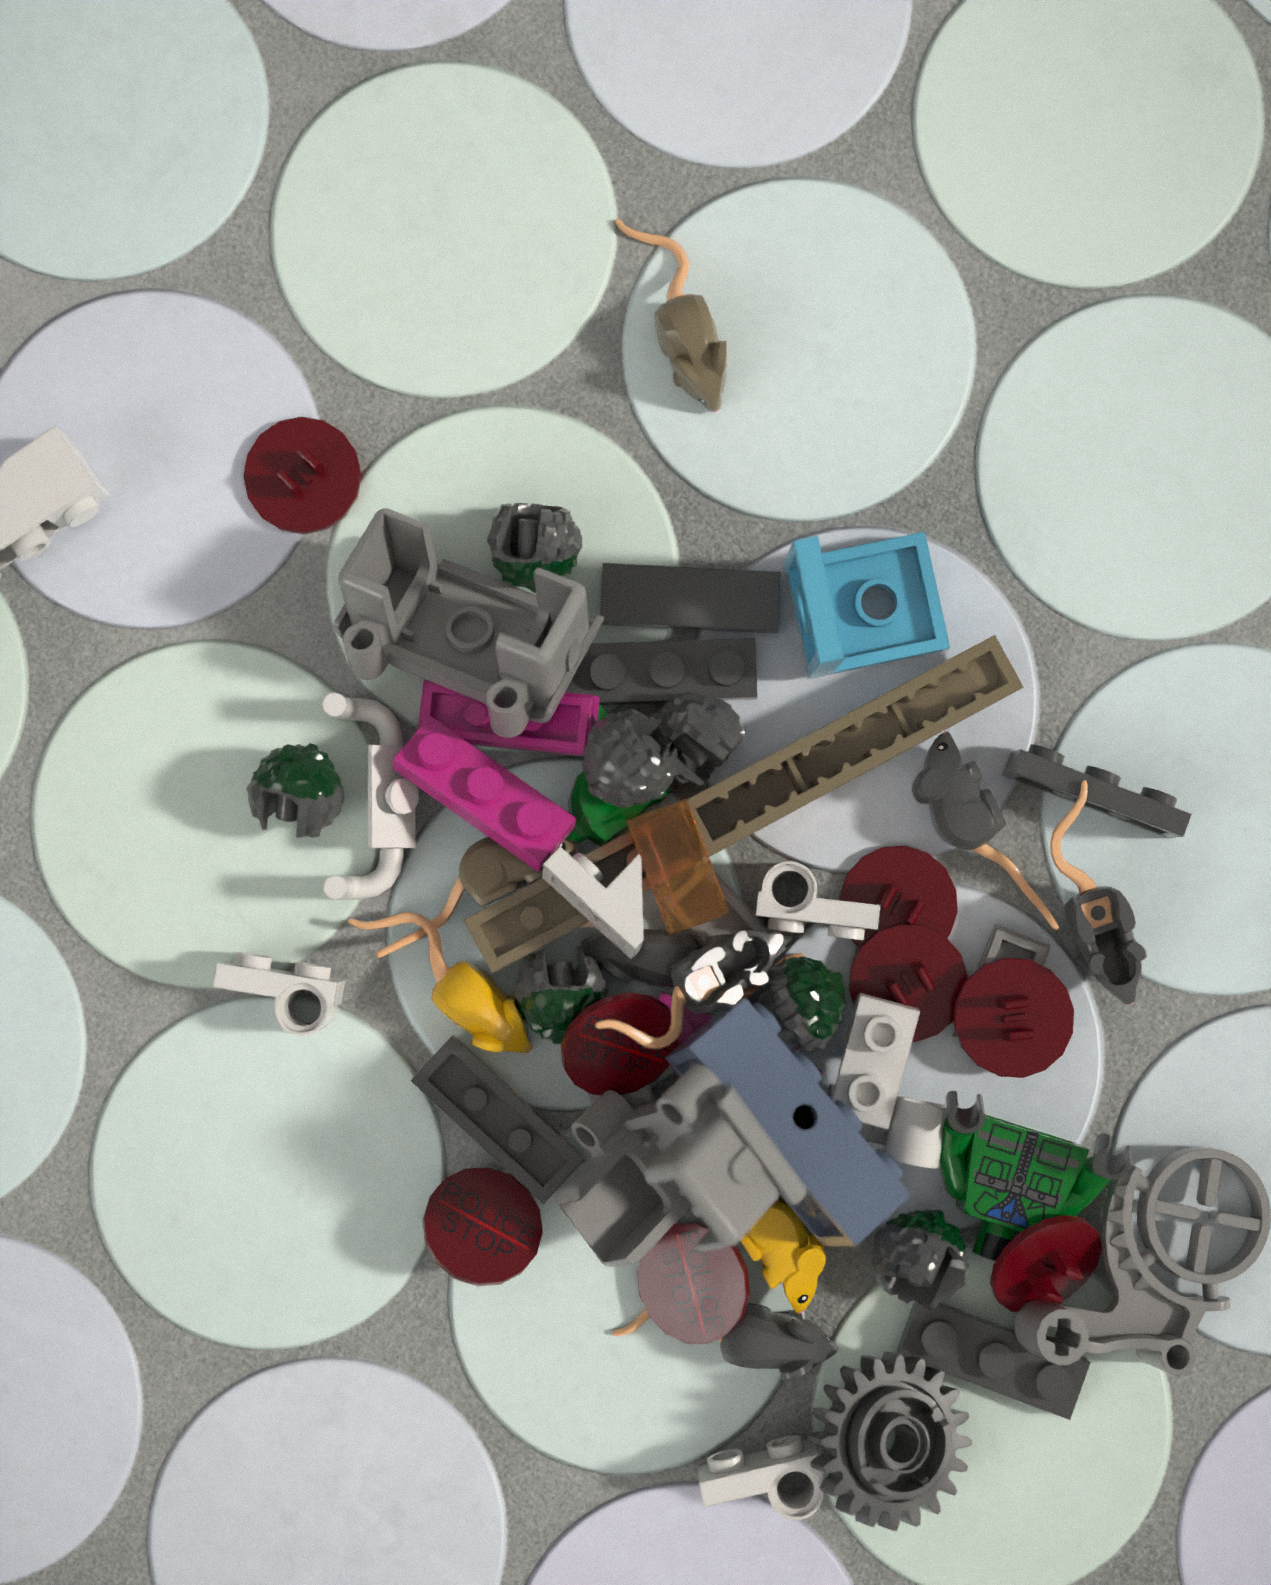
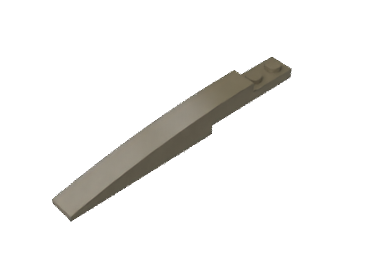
(771, 788)

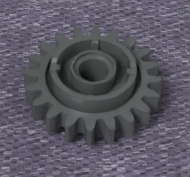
(896, 1482)

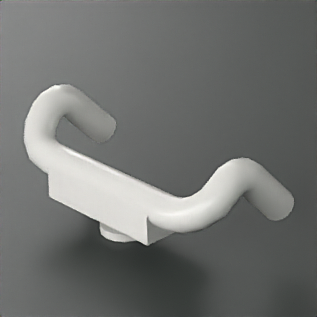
(390, 800)

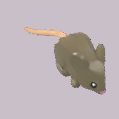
(688, 332)
(485, 874)

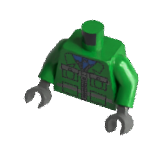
(1018, 1173)

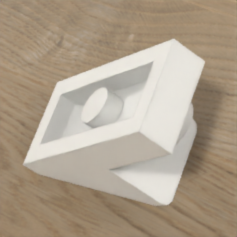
(612, 910)

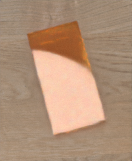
(677, 866)

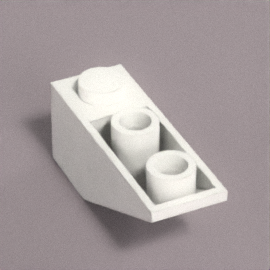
(42, 493)

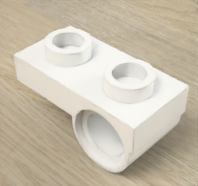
(844, 917)
(254, 975)
(875, 1058)
(913, 1132)
(739, 1476)

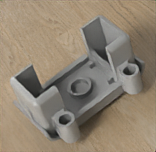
(460, 624)
(670, 1157)

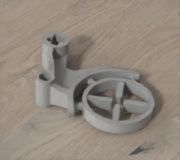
(1143, 1309)

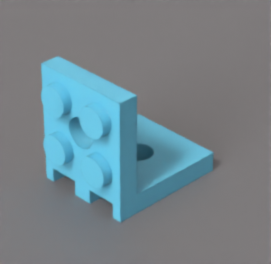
(829, 608)

